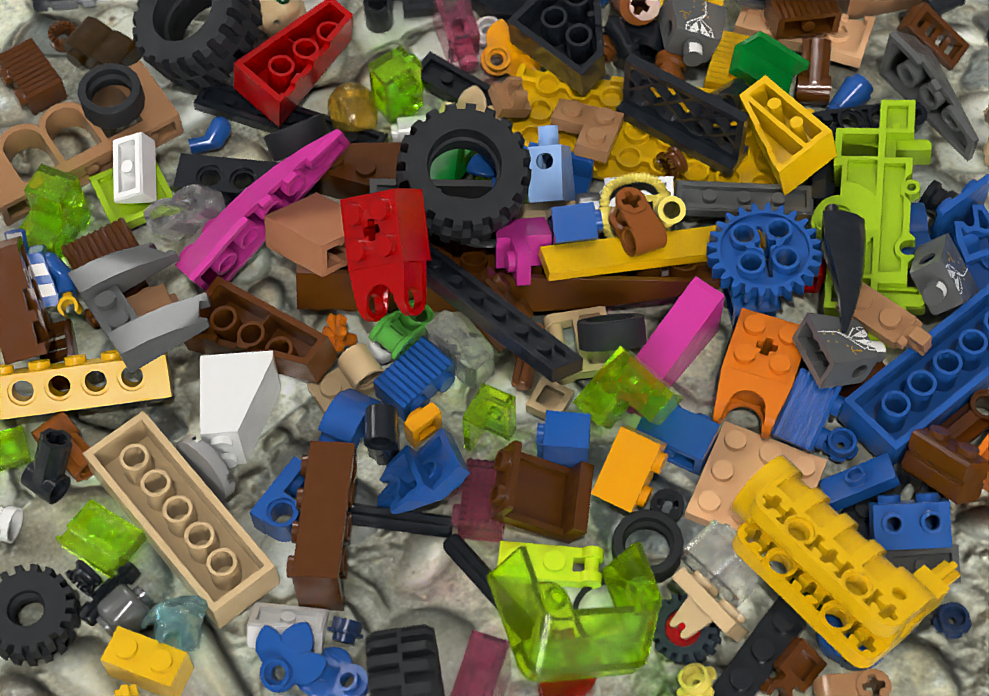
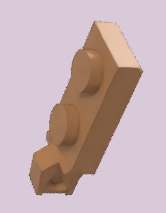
(890, 322)

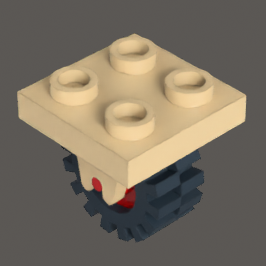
(692, 622)

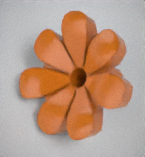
(338, 332)

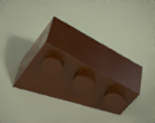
(355, 166)
(23, 315)

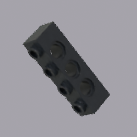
(227, 173)

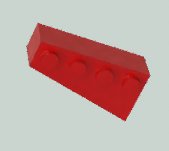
(293, 60)

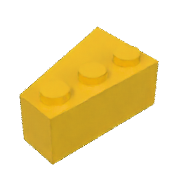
(787, 134)

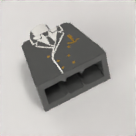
(691, 28)
(945, 278)
(833, 356)

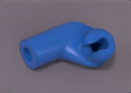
(214, 137)

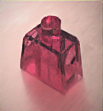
(457, 32)

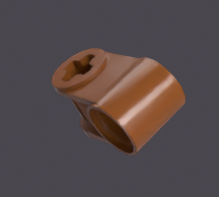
(636, 223)

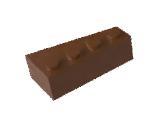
(250, 325)
(323, 525)

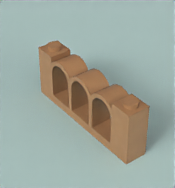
(157, 120)

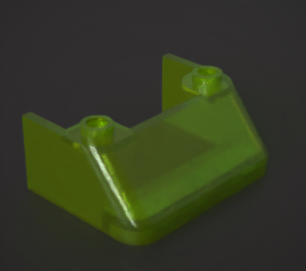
(568, 643)

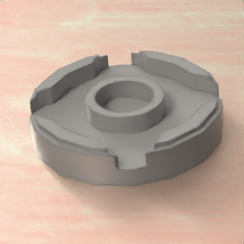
(207, 465)

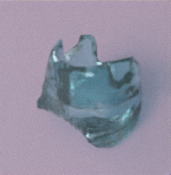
(178, 618)

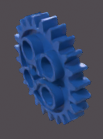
(784, 244)

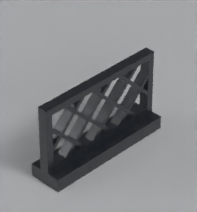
(666, 119)

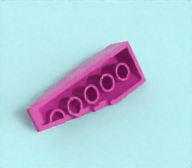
(240, 228)

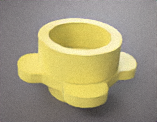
(694, 674)

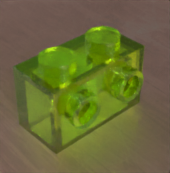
(397, 84)

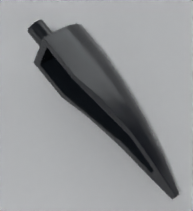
(845, 257)

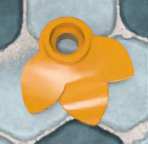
(499, 45)

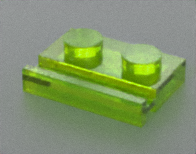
(101, 538)

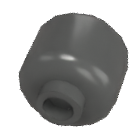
(123, 608)

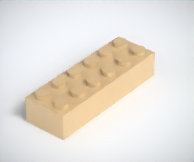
(182, 518)

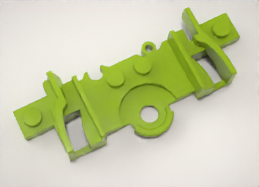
(879, 186)

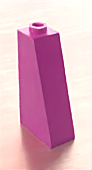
(683, 332)

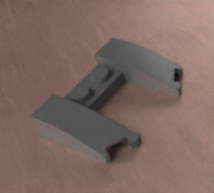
(134, 337)

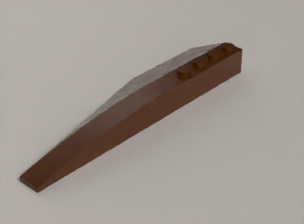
(612, 289)

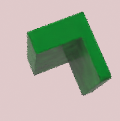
(764, 56)

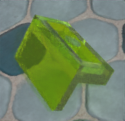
(489, 411)

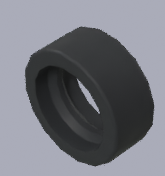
(105, 76)
(296, 136)
(611, 331)
(657, 522)

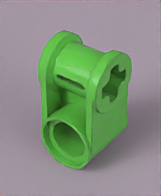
(399, 331)

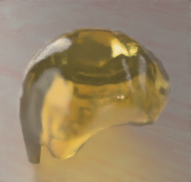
(352, 107)

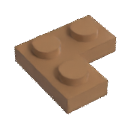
(594, 125)

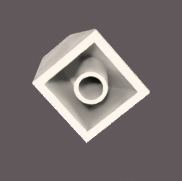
(236, 401)

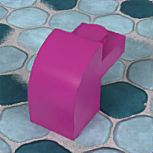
(519, 247)

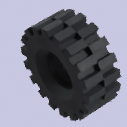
(51, 629)

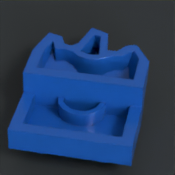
(974, 244)
(423, 475)

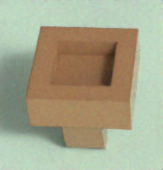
(510, 98)

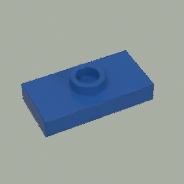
(860, 482)

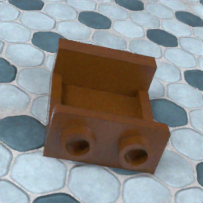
(541, 494)

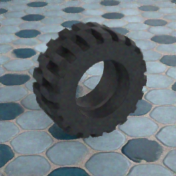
(208, 52)
(475, 132)
(404, 662)

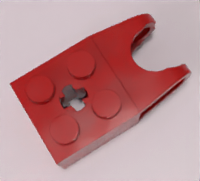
(387, 250)

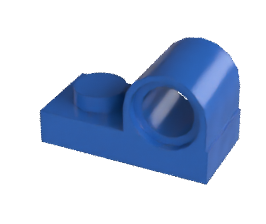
(279, 501)

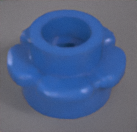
(845, 437)

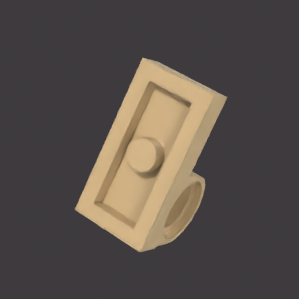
(355, 371)

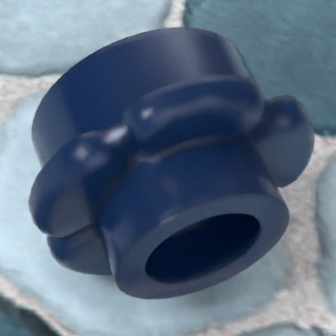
(958, 613)
(345, 630)

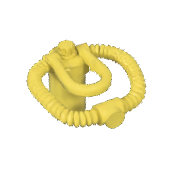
(666, 207)

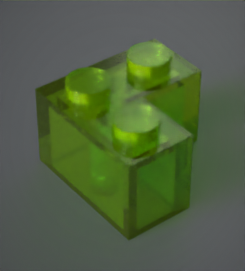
(56, 209)
(626, 383)

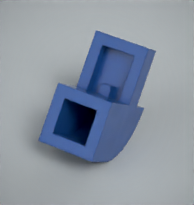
(345, 417)

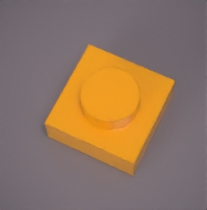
(422, 424)

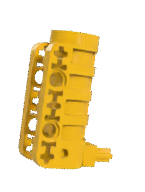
(832, 565)

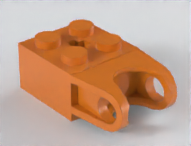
(758, 368)

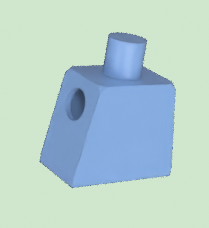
(555, 182)

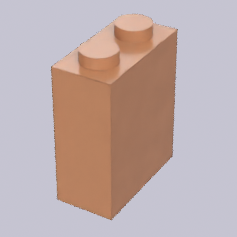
(309, 234)

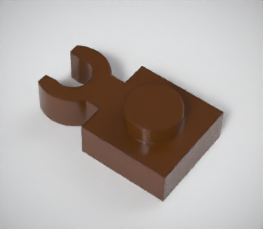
(796, 667)

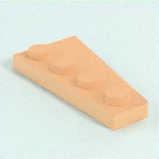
(846, 45)

